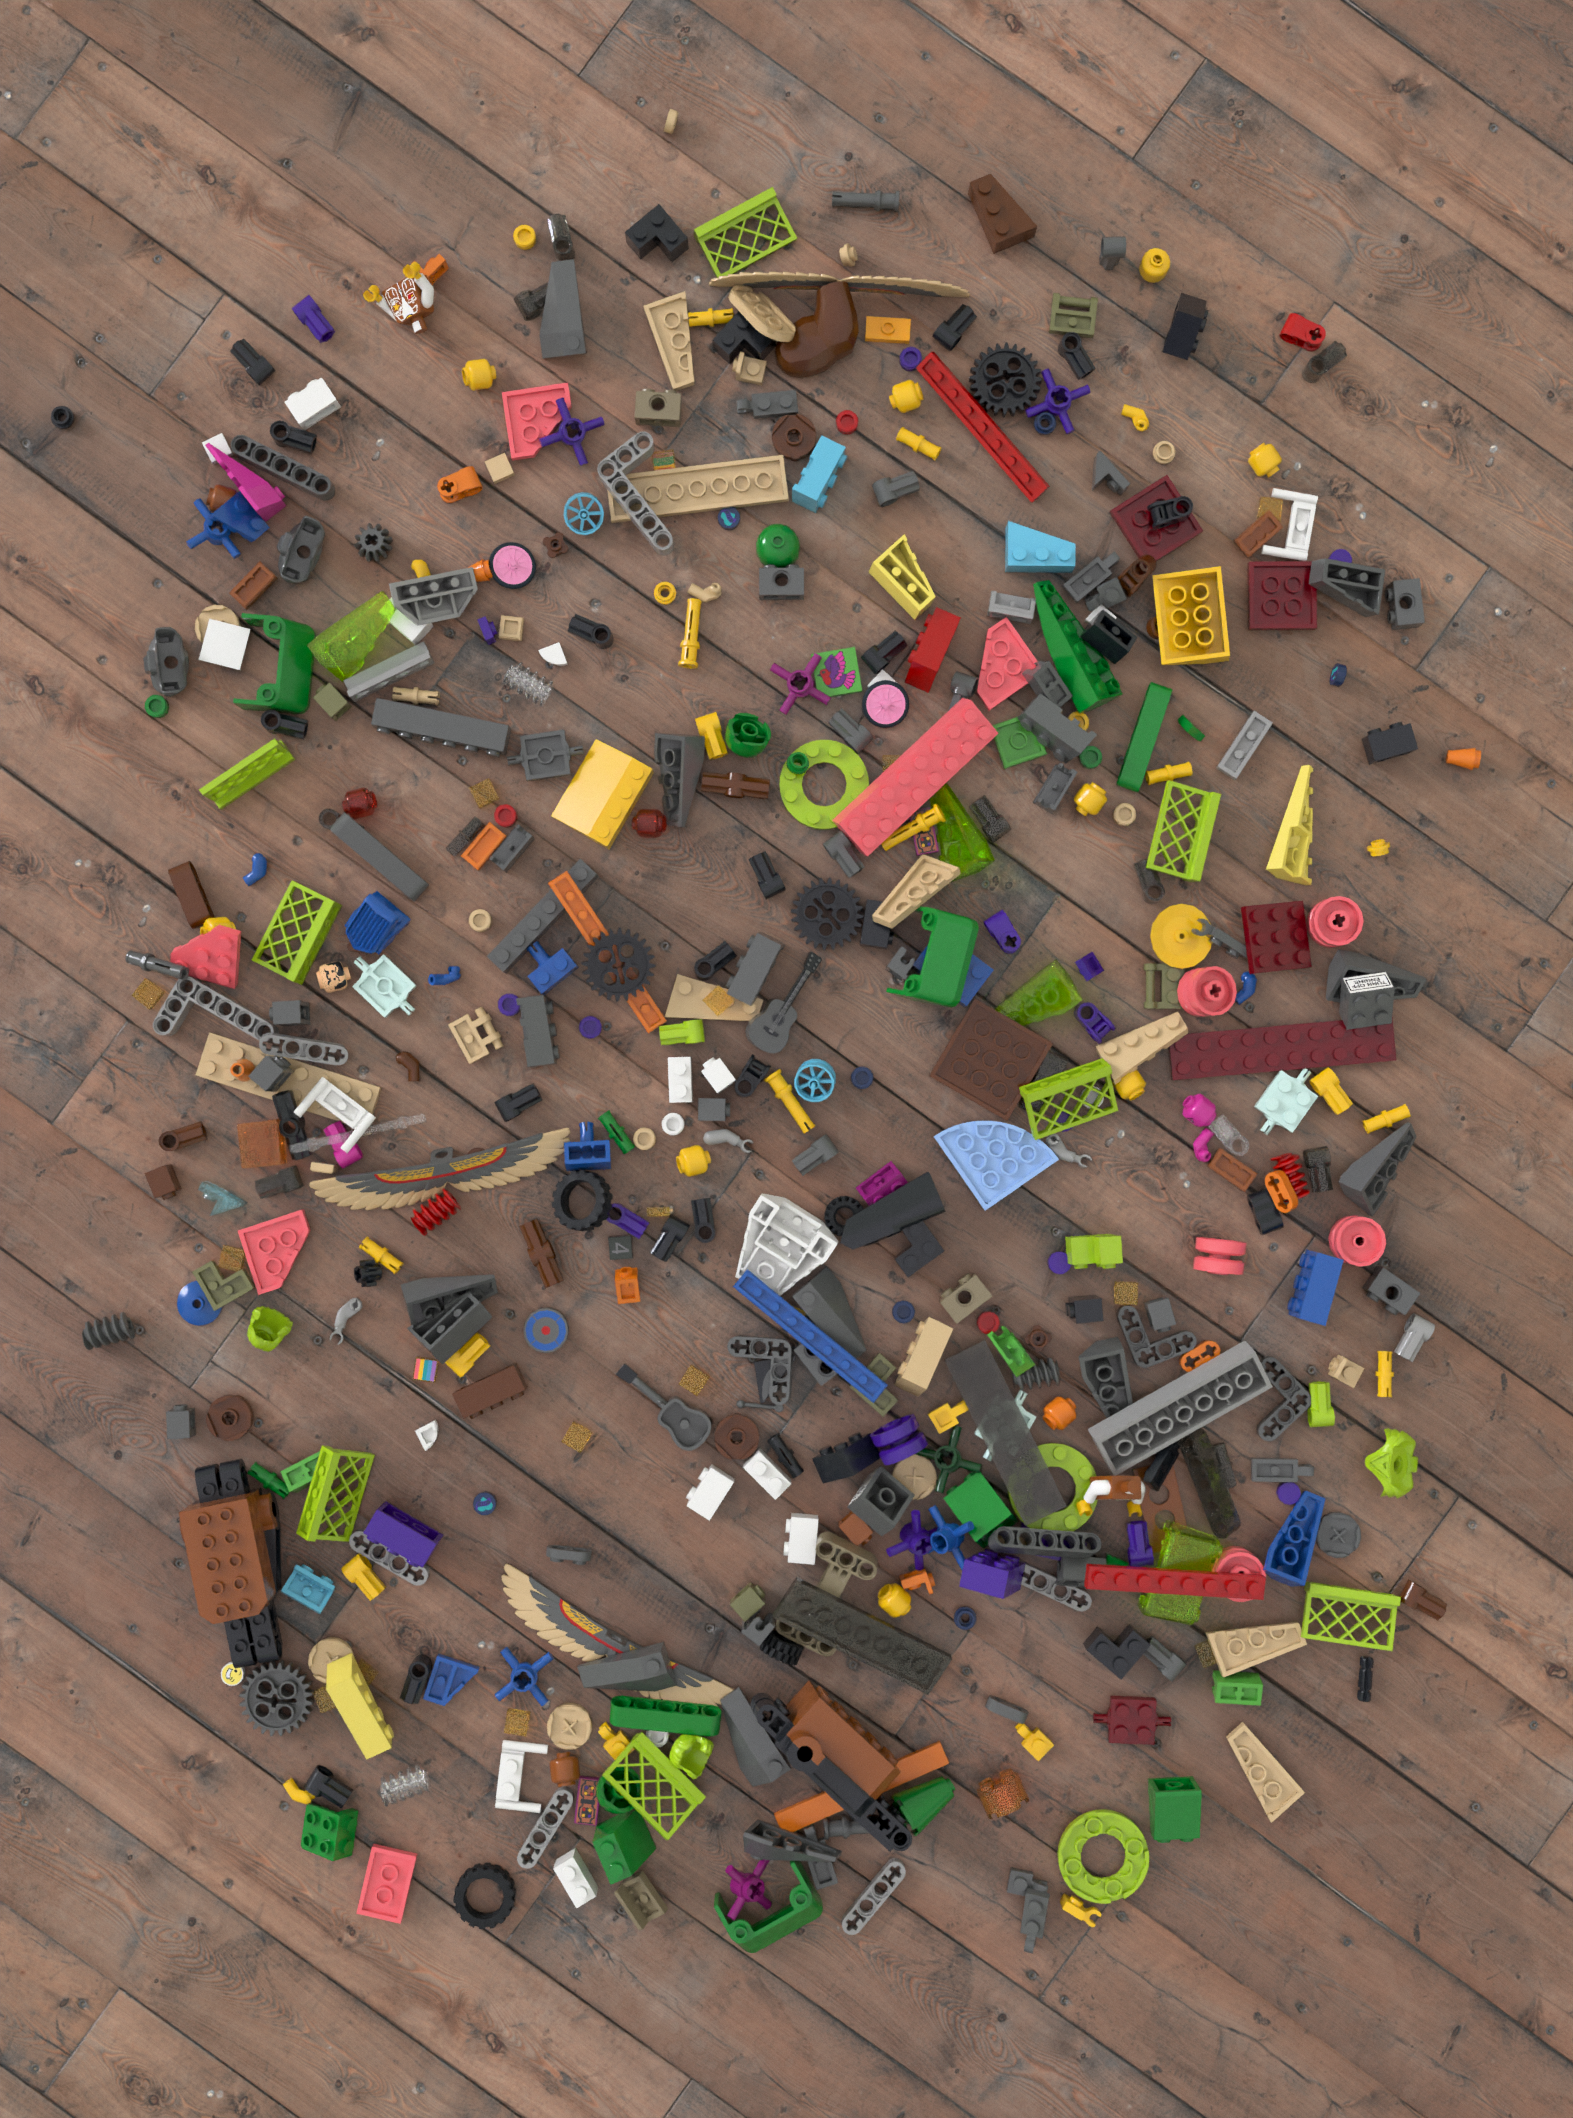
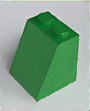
(979, 1503)
(1174, 1808)
(623, 1844)

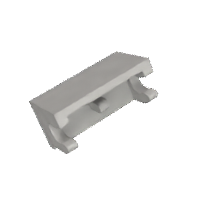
(1013, 607)

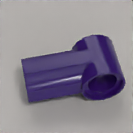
(311, 316)
(629, 1221)
(1139, 1550)

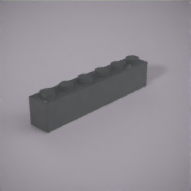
(441, 726)
(538, 921)

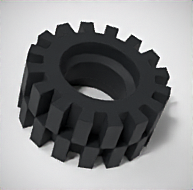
(834, 1206)
(781, 1648)

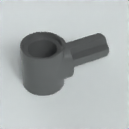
(962, 686)

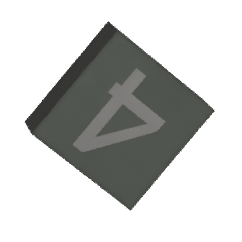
(620, 1247)

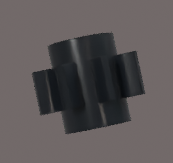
(368, 1273)

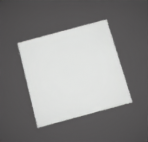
(224, 644)

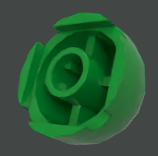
(778, 546)
(747, 735)
(610, 1798)

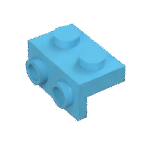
(308, 1588)

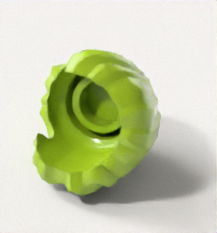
(267, 1328)
(691, 1754)

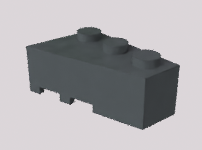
(1350, 584)
(1054, 729)
(754, 968)
(538, 1030)
(451, 1327)

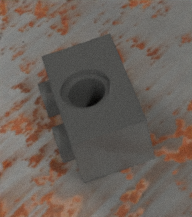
(791, 591)
(1410, 592)
(290, 1013)
(1403, 1296)

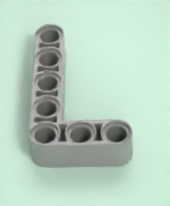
(632, 496)
(215, 1006)

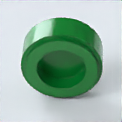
(156, 706)
(1090, 757)

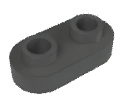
(559, 1553)

